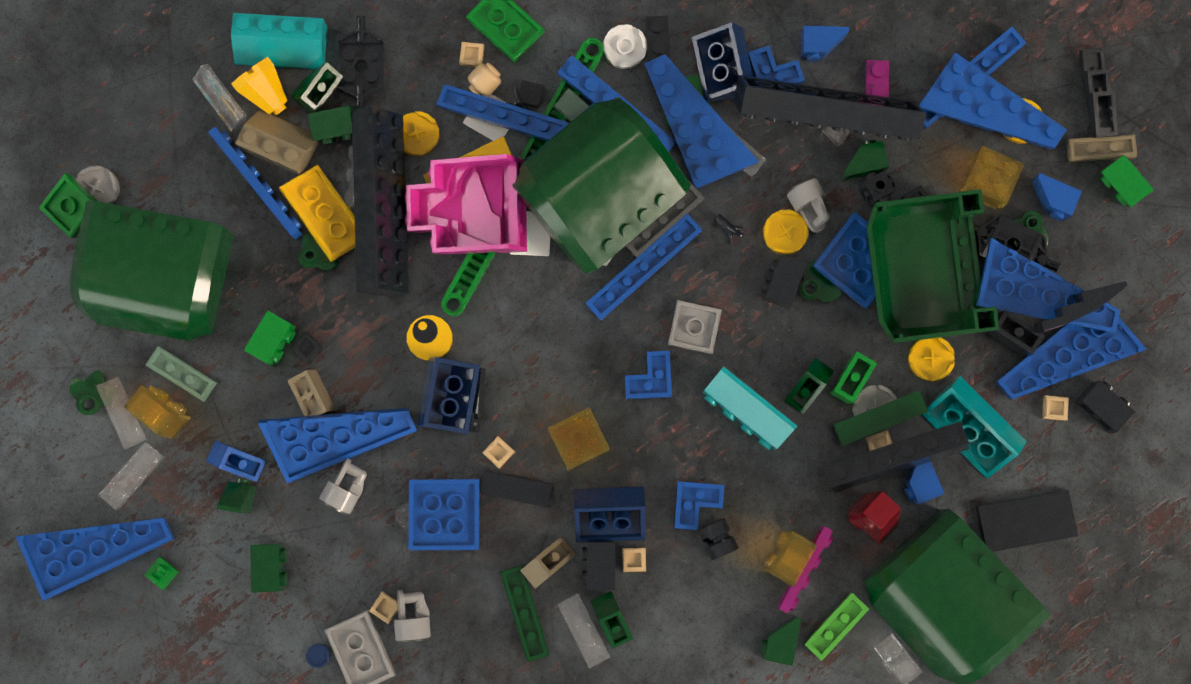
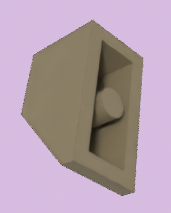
(548, 562)

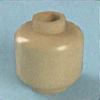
(484, 79)

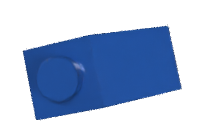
(820, 41)
(1056, 197)
(235, 461)
(922, 484)

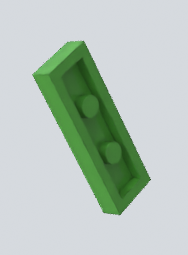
(836, 626)

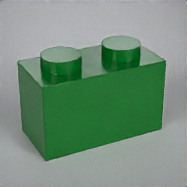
(1126, 181)
(270, 338)
(853, 378)

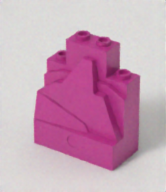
(470, 206)

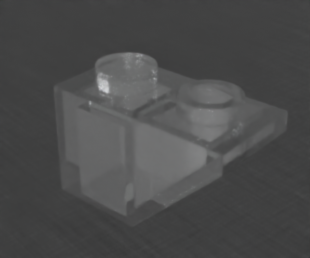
(897, 660)

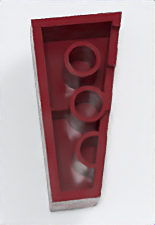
(875, 515)

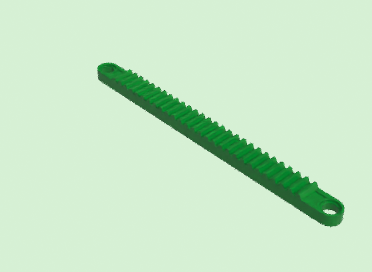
(475, 264)

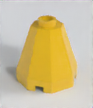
(262, 87)

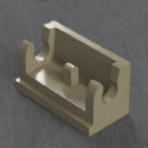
(311, 394)

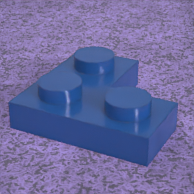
(765, 67)
(656, 382)
(691, 497)

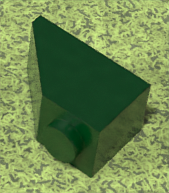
(317, 87)
(868, 159)
(809, 385)
(237, 497)
(611, 619)
(781, 642)

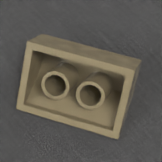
(277, 142)

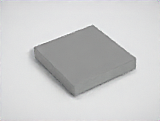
(694, 327)

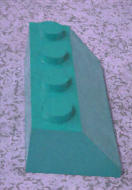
(283, 39)
(749, 409)
(989, 436)

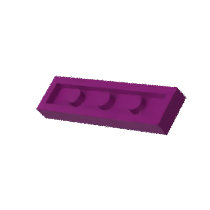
(789, 599)

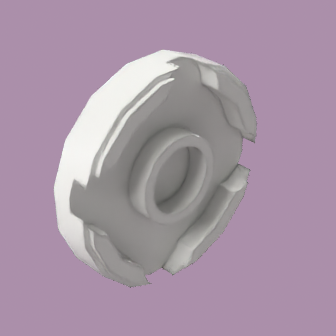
(624, 46)

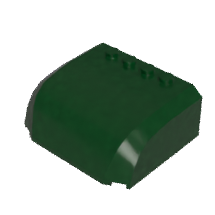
(600, 183)
(927, 267)
(149, 270)
(953, 600)

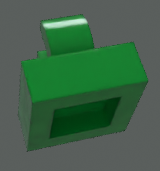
(161, 573)

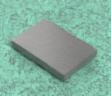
(360, 650)

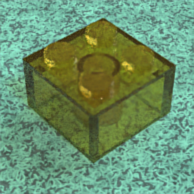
(992, 174)
(157, 412)
(578, 439)
(789, 557)

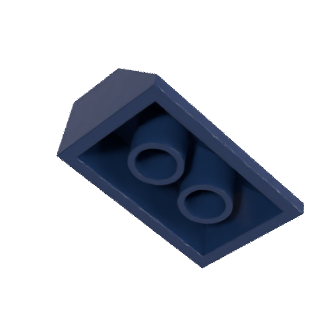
(720, 60)
(448, 395)
(609, 514)

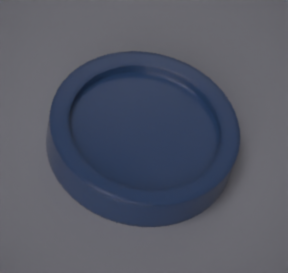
(318, 655)

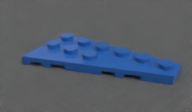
(982, 102)
(702, 136)
(1032, 290)
(1068, 354)
(319, 441)
(77, 555)

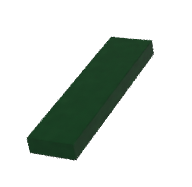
(880, 418)
(525, 613)

